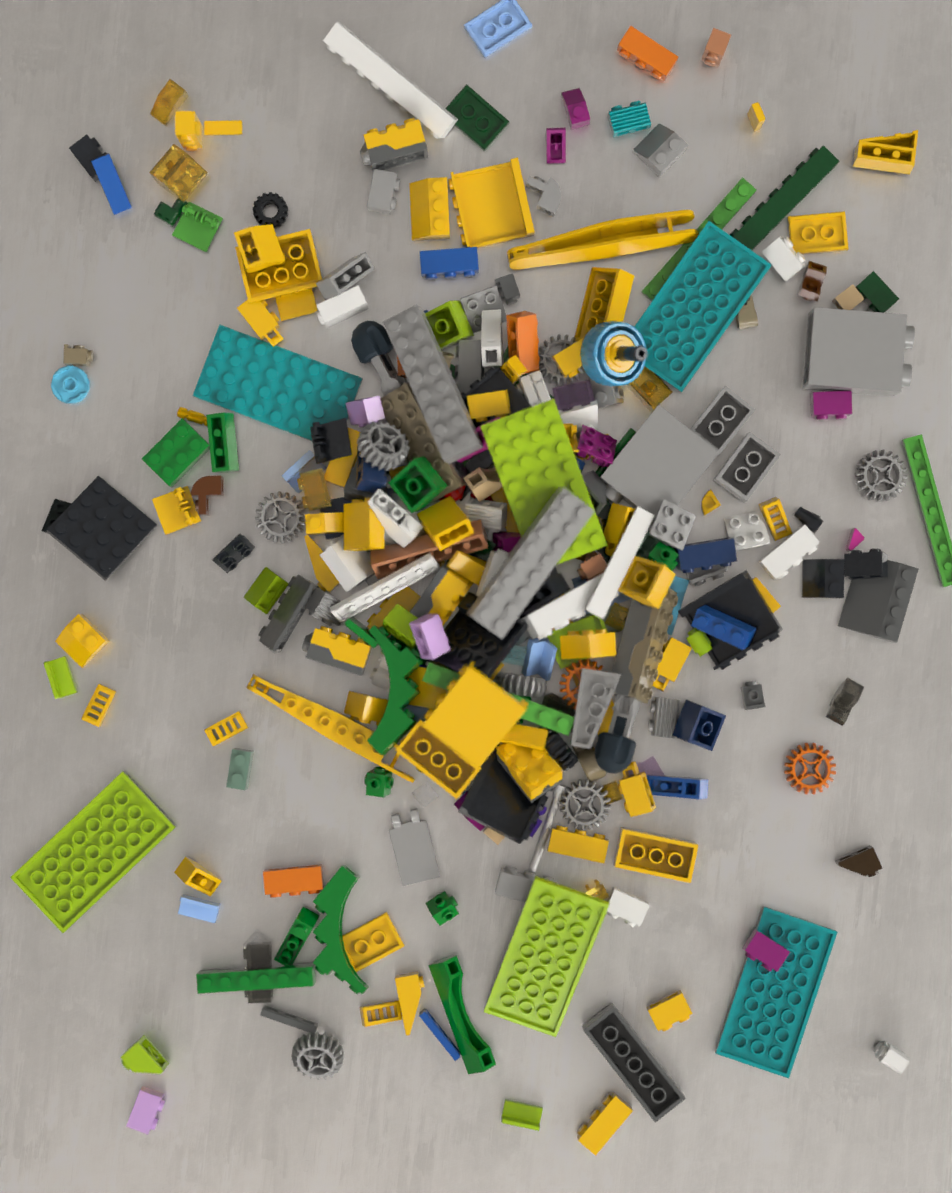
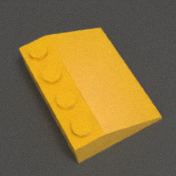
(296, 274)

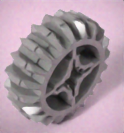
(558, 376)
(385, 441)
(874, 470)
(296, 511)
(522, 684)
(592, 810)
(317, 1055)

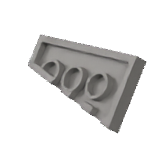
(593, 700)

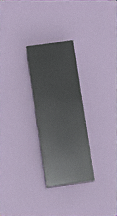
(289, 1019)

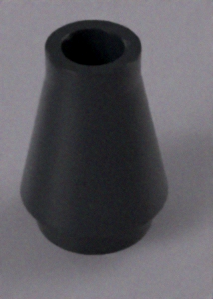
(809, 519)

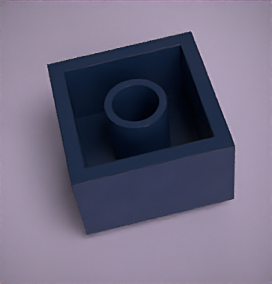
(698, 725)

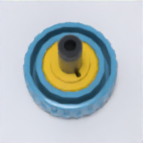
(613, 353)

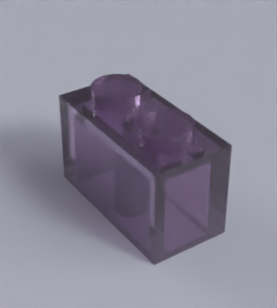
(573, 395)

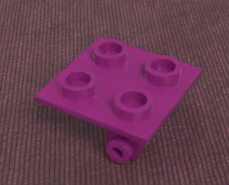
(596, 444)

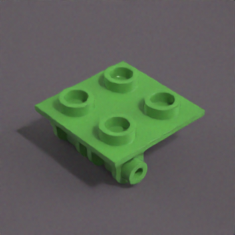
(197, 226)

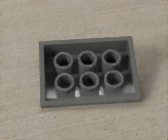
(879, 604)
(288, 613)

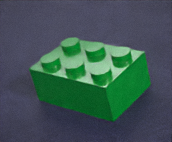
(176, 453)

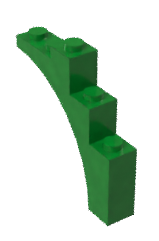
(402, 691)
(329, 931)

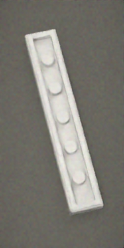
(619, 563)
(385, 587)

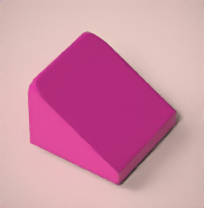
(854, 539)

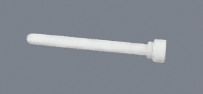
(558, 790)

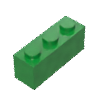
(222, 442)

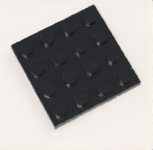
(101, 528)
(477, 644)

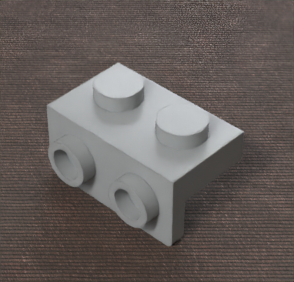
(606, 394)

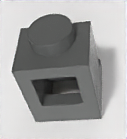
(508, 289)
(748, 702)

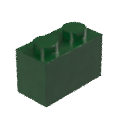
(876, 293)

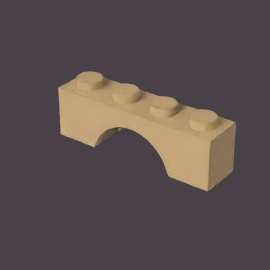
(483, 482)

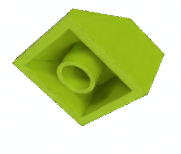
(449, 323)
(144, 1058)

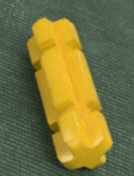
(192, 416)

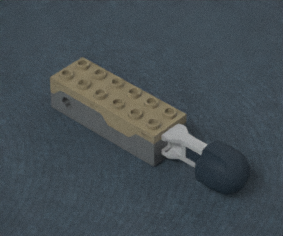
(402, 409)
(637, 663)

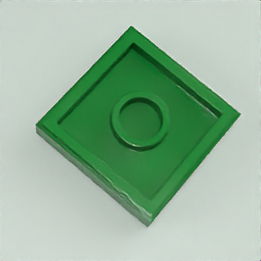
(362, 631)

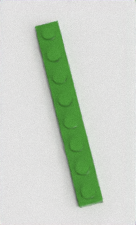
(719, 216)
(930, 506)
(534, 713)

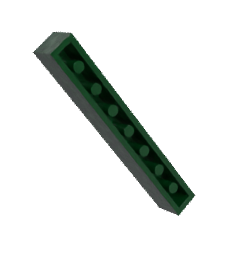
(785, 199)

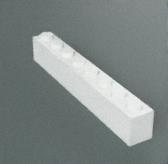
(390, 80)

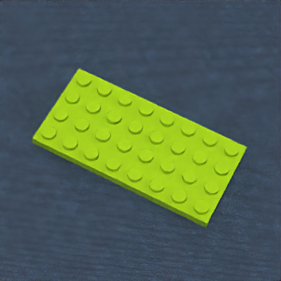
(532, 462)
(93, 852)
(546, 956)

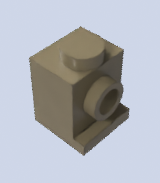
(77, 355)

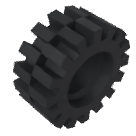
(274, 199)

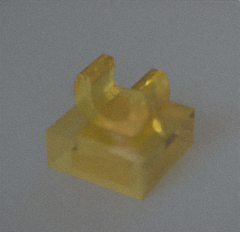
(599, 891)

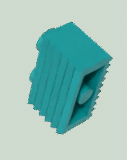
(629, 119)

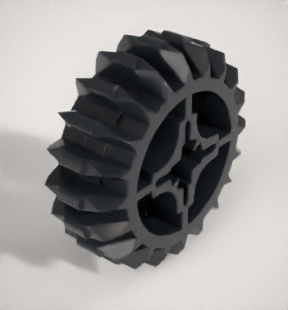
(559, 750)

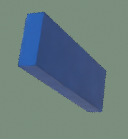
(111, 183)
(440, 1034)

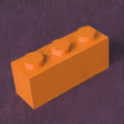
(647, 53)
(523, 339)
(293, 880)

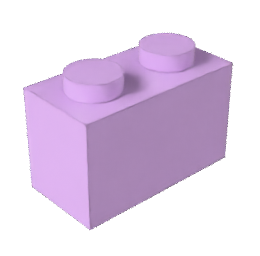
(365, 411)
(430, 636)
(145, 1110)

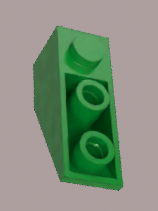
(296, 937)

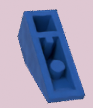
(678, 786)

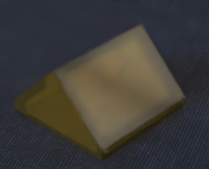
(649, 389)

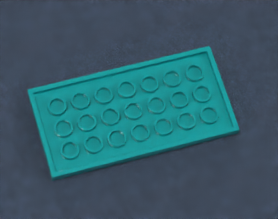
(698, 304)
(273, 384)
(774, 1006)

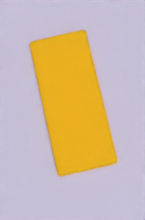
(223, 127)

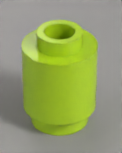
(699, 641)

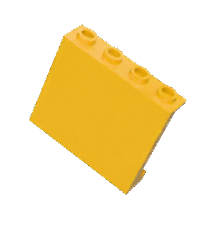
(491, 205)
(474, 714)

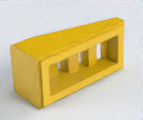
(513, 368)
(769, 503)
(98, 722)
(210, 735)
(364, 1018)

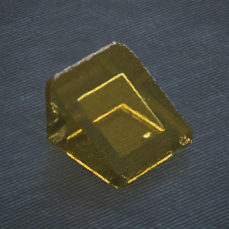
(617, 617)
(613, 791)

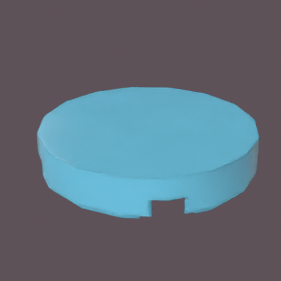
(70, 384)

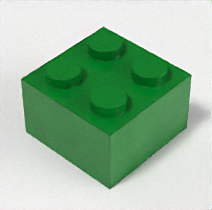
(417, 484)

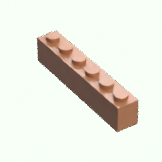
(395, 557)

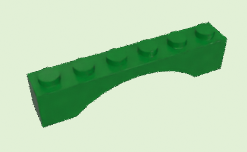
(256, 979)
(473, 1049)

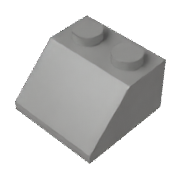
(660, 149)

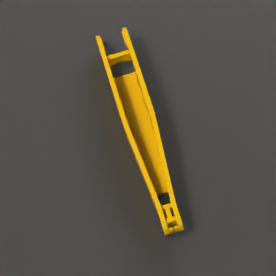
(605, 240)
(328, 723)

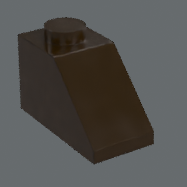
(862, 862)

